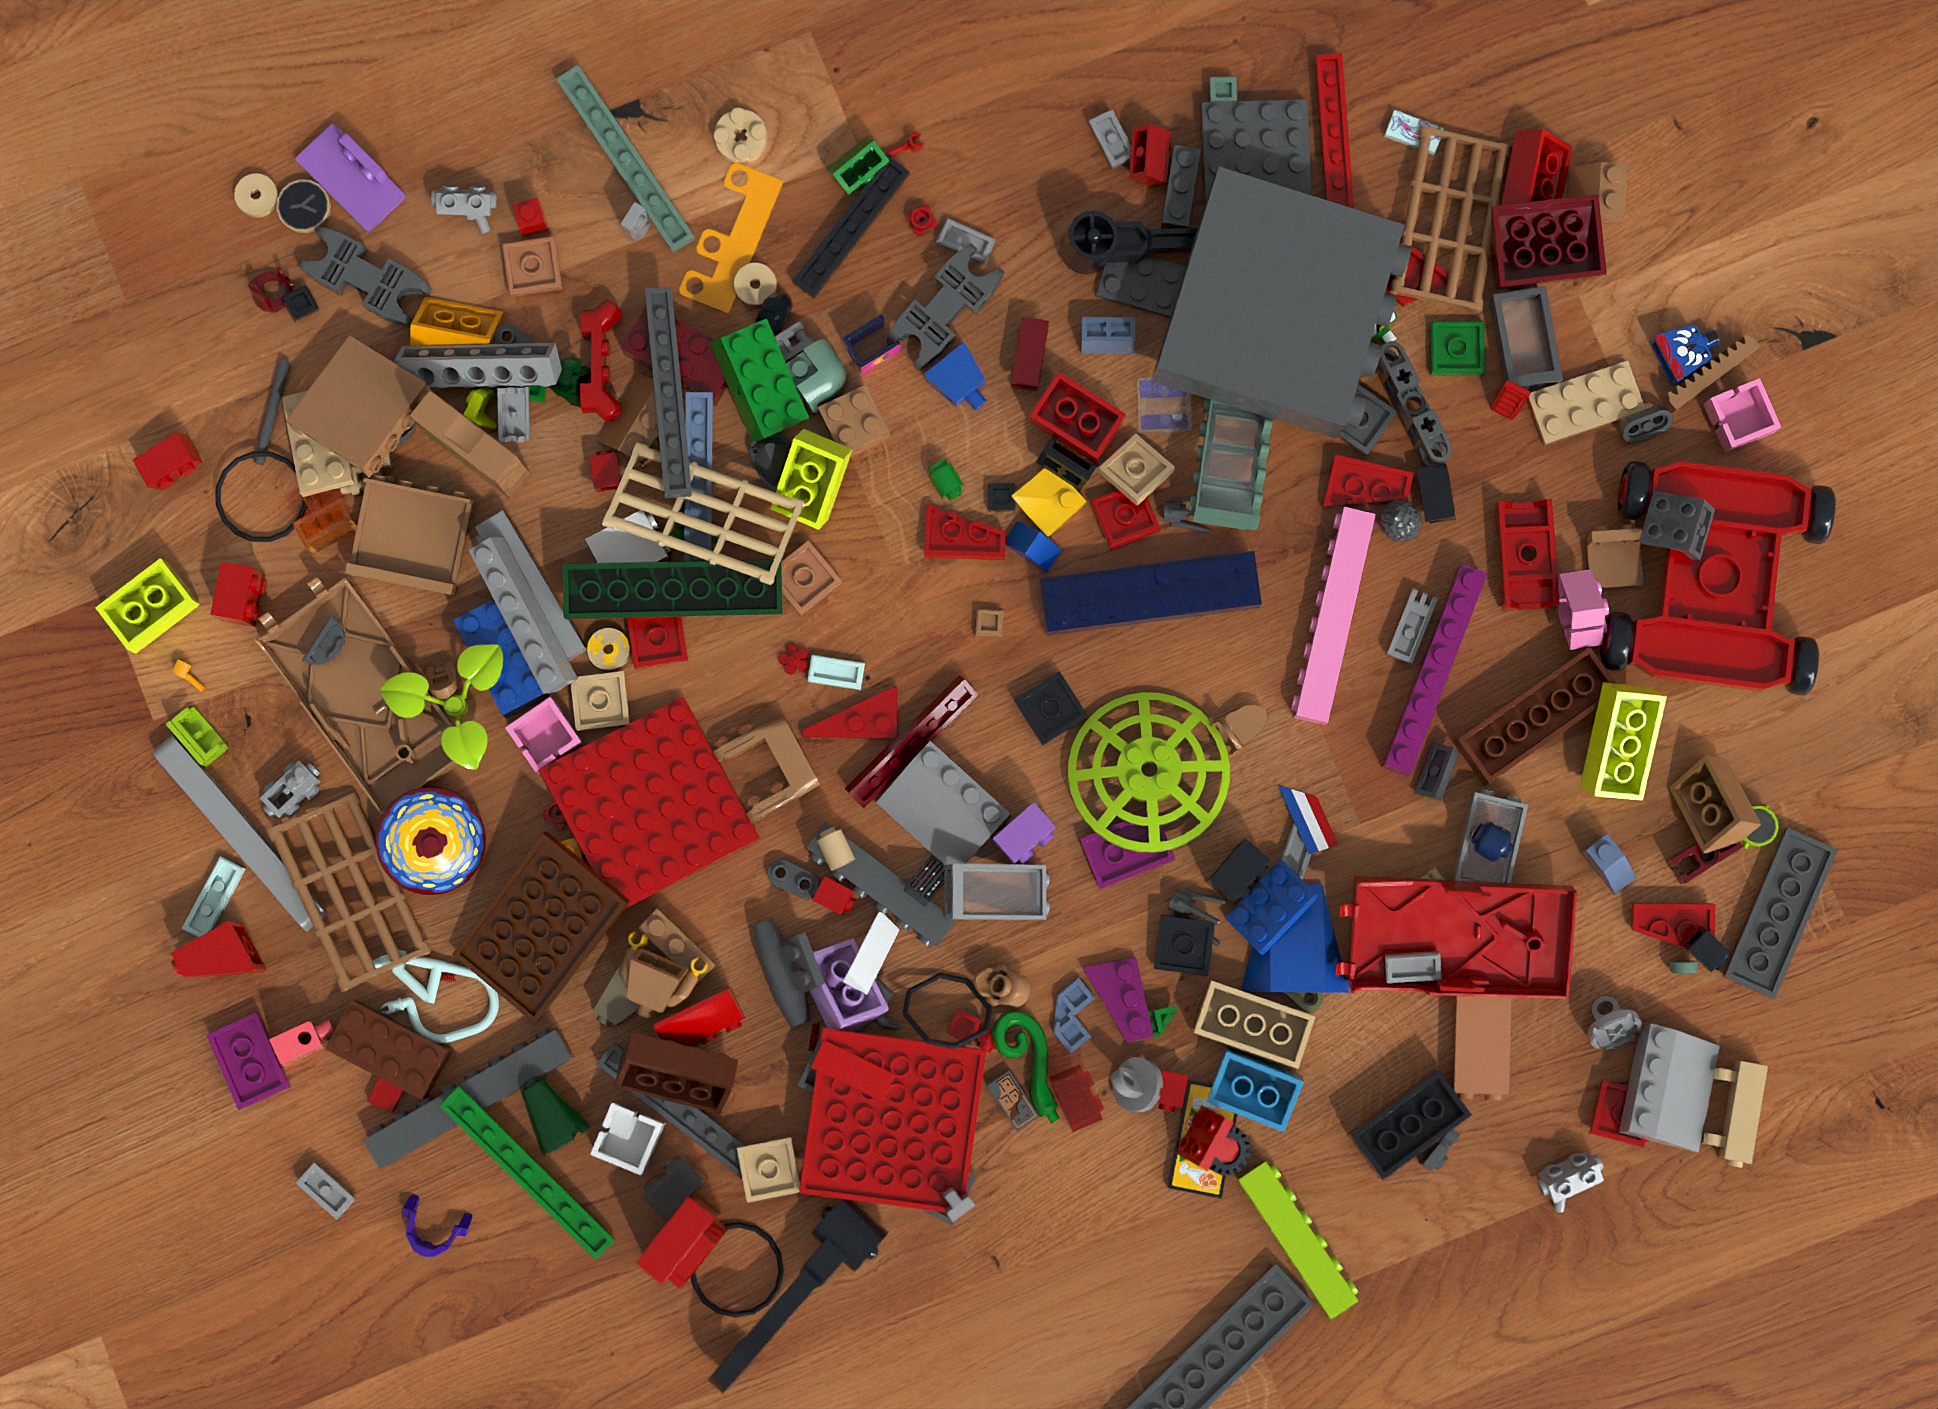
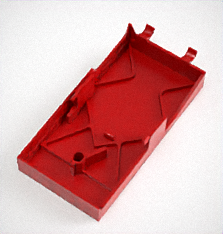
(1488, 935)

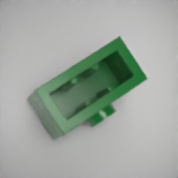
(858, 165)

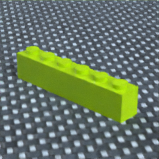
(1297, 1239)

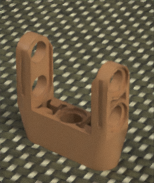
(789, 757)

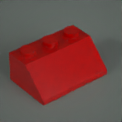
(1536, 167)
(702, 1020)

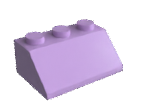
(838, 1002)

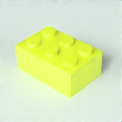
(814, 475)
(147, 606)

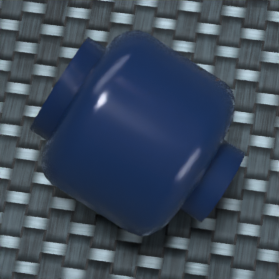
(1492, 841)

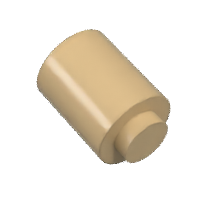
(835, 848)

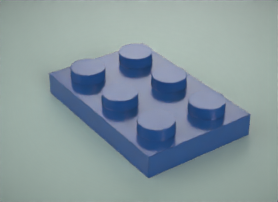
(1271, 907)

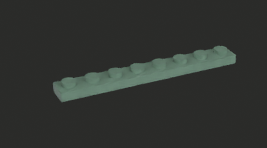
(625, 159)

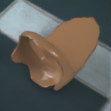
(1241, 726)

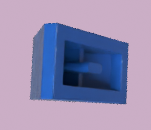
(1032, 546)

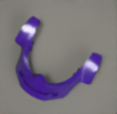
(426, 1248)

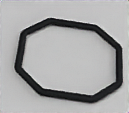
(941, 1043)

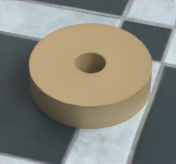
(256, 207)
(750, 273)

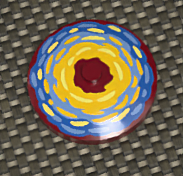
(430, 840)

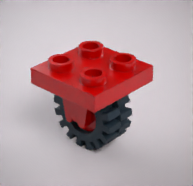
(1214, 1143)

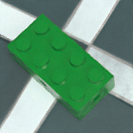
(759, 380)

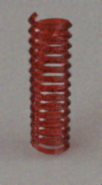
(813, 1037)

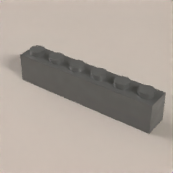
(887, 889)

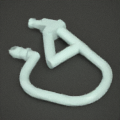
(429, 995)

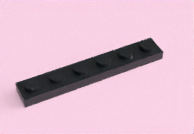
(850, 228)

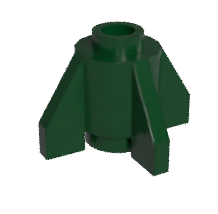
(570, 379)

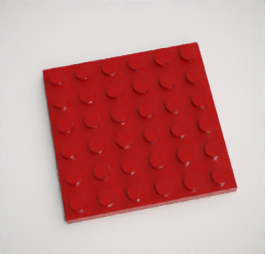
(649, 803)
(900, 1147)

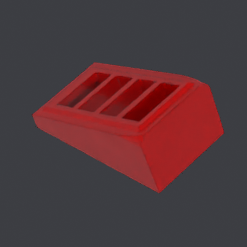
(1510, 400)

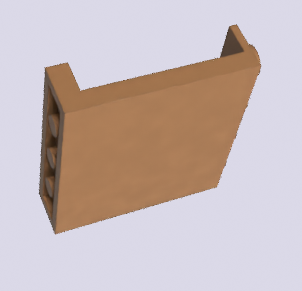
(359, 406)
(410, 535)

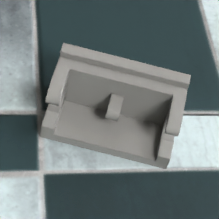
(513, 414)

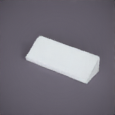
(871, 953)

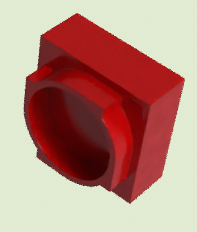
(683, 1242)

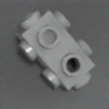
(472, 202)
(298, 782)
(1570, 1177)

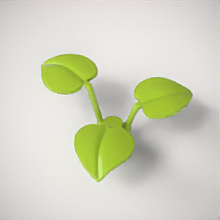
(465, 742)

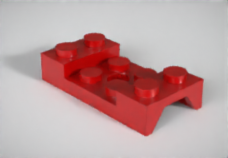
(1524, 582)

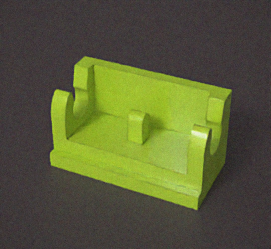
(197, 736)

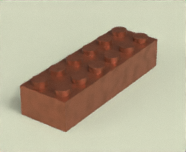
(1534, 717)

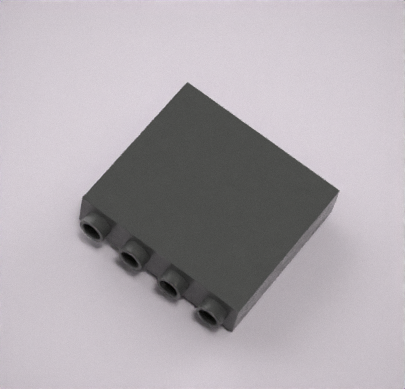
(1282, 304)

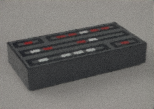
(927, 881)

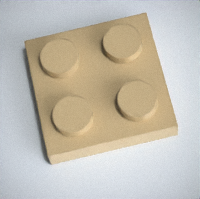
(1136, 469)
(600, 701)
(769, 1169)

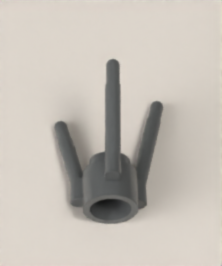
(1175, 512)
(1184, 904)

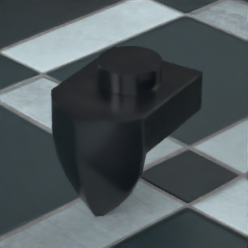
(776, 310)

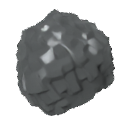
(1400, 521)

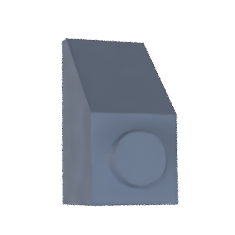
(1609, 863)

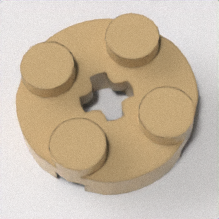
(755, 133)

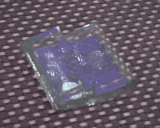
(1162, 408)

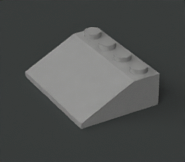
(943, 807)
(1669, 1087)

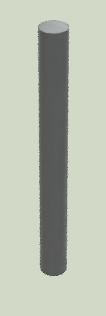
(272, 409)

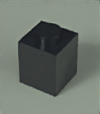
(1707, 950)

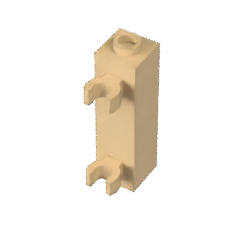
(1741, 1112)

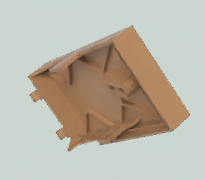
(345, 700)

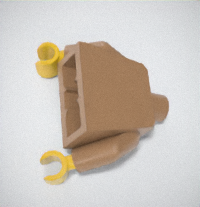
(654, 979)

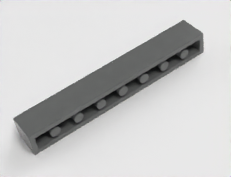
(487, 1088)

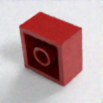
(238, 594)

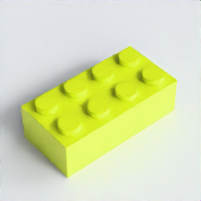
(1623, 741)

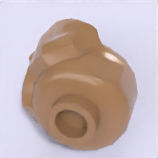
(1002, 986)

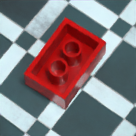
(1077, 417)

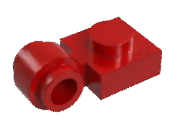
(966, 1025)

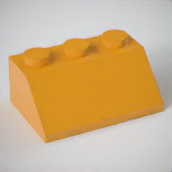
(453, 324)

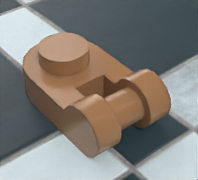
(442, 680)

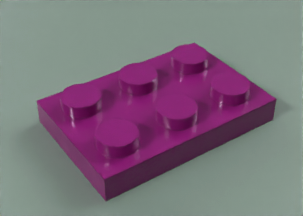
(1114, 864)
(248, 1061)

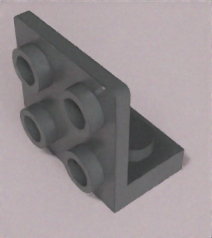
(1677, 523)

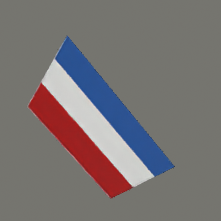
(1309, 820)

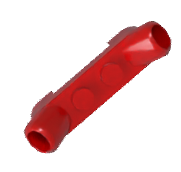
(594, 327)

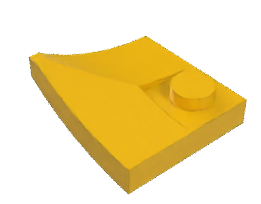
(1048, 501)

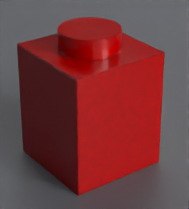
(530, 217)
(605, 470)
(834, 896)
(1172, 1091)

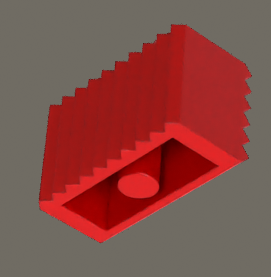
(1150, 155)

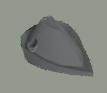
(770, 458)

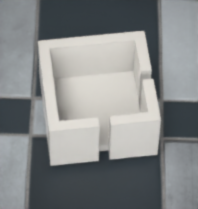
(629, 1139)

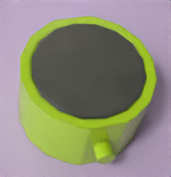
(1764, 833)

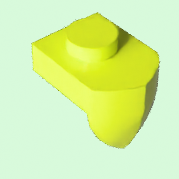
(477, 403)

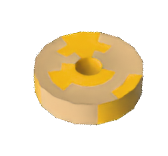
(600, 640)

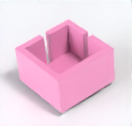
(1743, 416)
(1582, 609)
(545, 734)

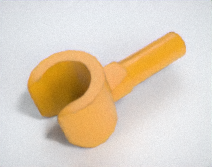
(181, 669)

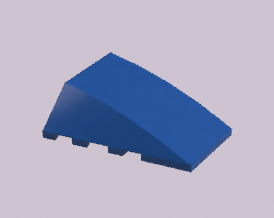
(1301, 958)

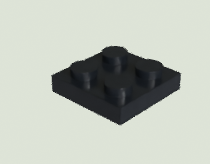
(1050, 708)
(1184, 945)

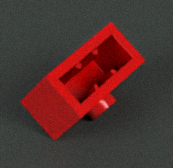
(167, 461)

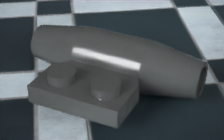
(788, 969)

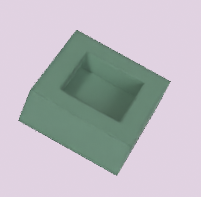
(1223, 89)

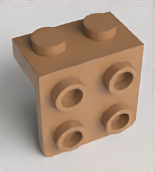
(1615, 556)

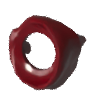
(260, 299)

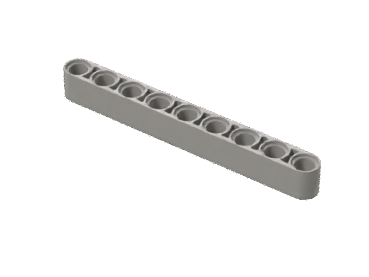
(234, 826)

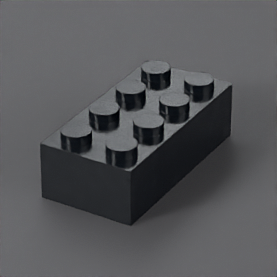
(1409, 1124)

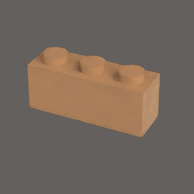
(676, 943)

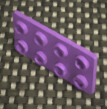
(351, 177)

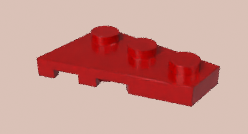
(959, 538)
(1672, 921)

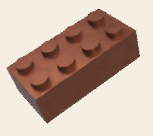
(388, 1049)
(676, 1072)

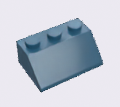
(1255, 1089)

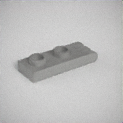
(1411, 627)

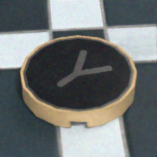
(303, 206)

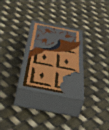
(1013, 1100)

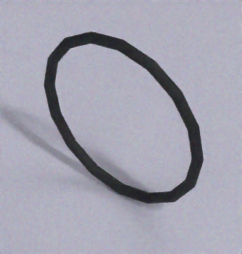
(218, 496)
(772, 1294)

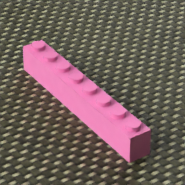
(1334, 615)

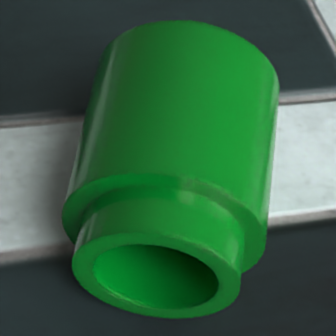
(946, 480)

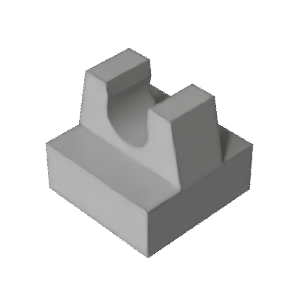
(958, 1205)

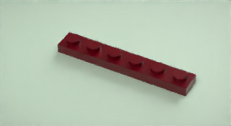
(911, 741)

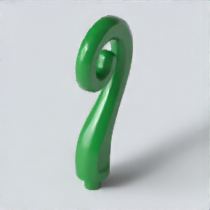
(1039, 1090)

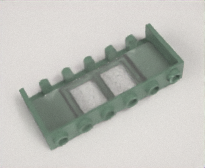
(1230, 467)

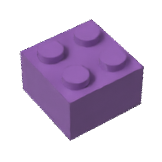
(1024, 834)

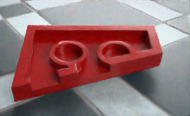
(1365, 482)

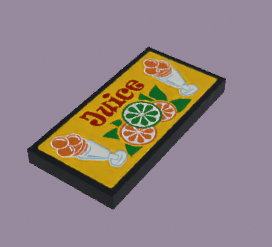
(1183, 1173)

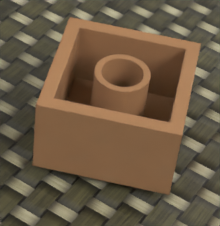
(854, 420)

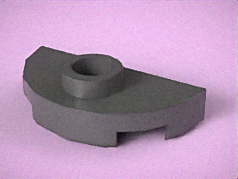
(327, 643)

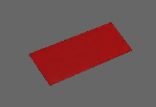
(853, 1070)

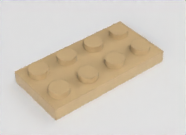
(1585, 402)
(314, 464)

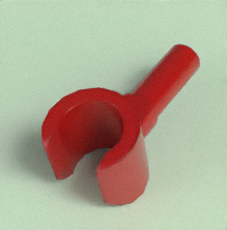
(907, 145)

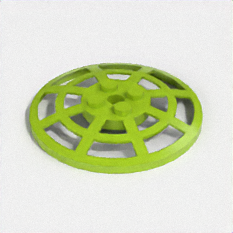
(1145, 788)

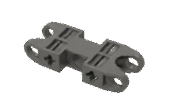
(346, 267)
(945, 306)
(1422, 425)

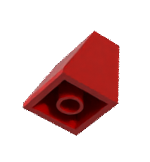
(218, 953)

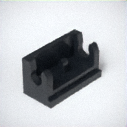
(1065, 464)
(1436, 493)

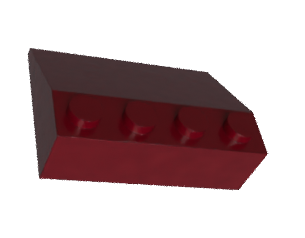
(1547, 241)

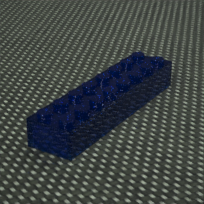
(1150, 593)

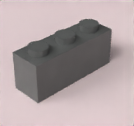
(1180, 187)

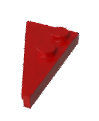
(866, 720)

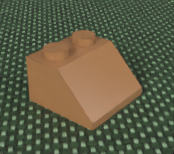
(1604, 179)

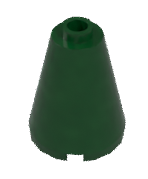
(551, 1115)

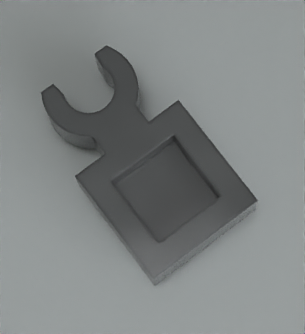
(1436, 1156)

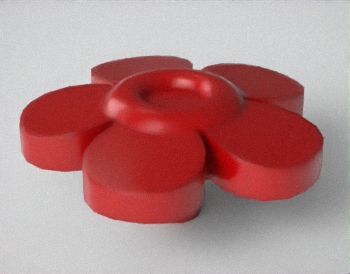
(794, 659)

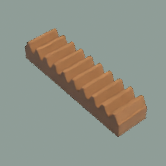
(1710, 373)

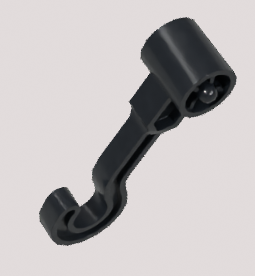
(1098, 240)
(846, 1237)

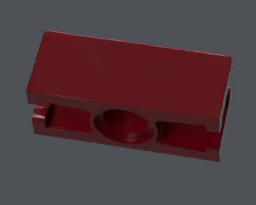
(1029, 353)
(1700, 865)

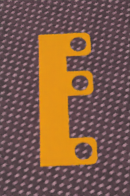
(740, 246)

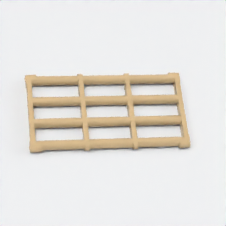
(724, 533)

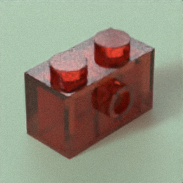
(1076, 1097)

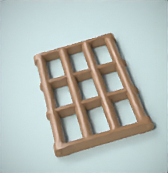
(1467, 197)
(347, 921)

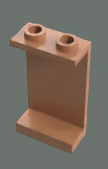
(1482, 1046)

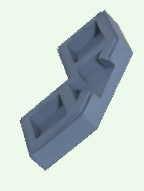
(1066, 1025)

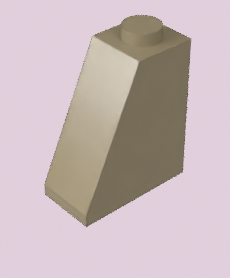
(614, 1004)

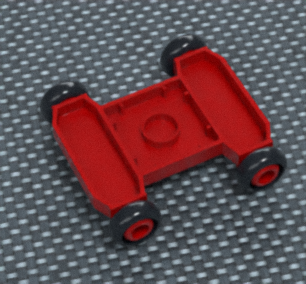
(1721, 607)

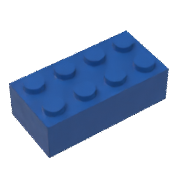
(516, 685)

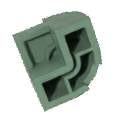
(818, 374)

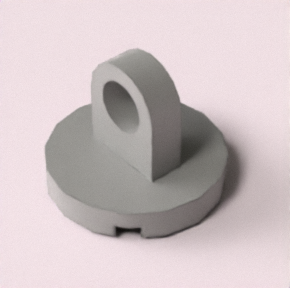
(1613, 1028)
(1137, 1084)

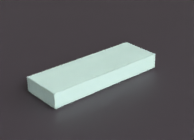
(214, 897)

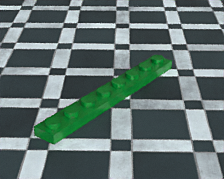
(527, 1172)

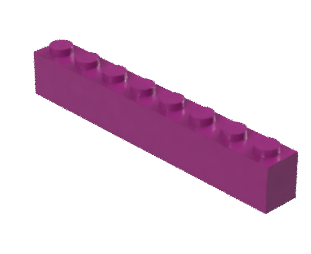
(1434, 670)

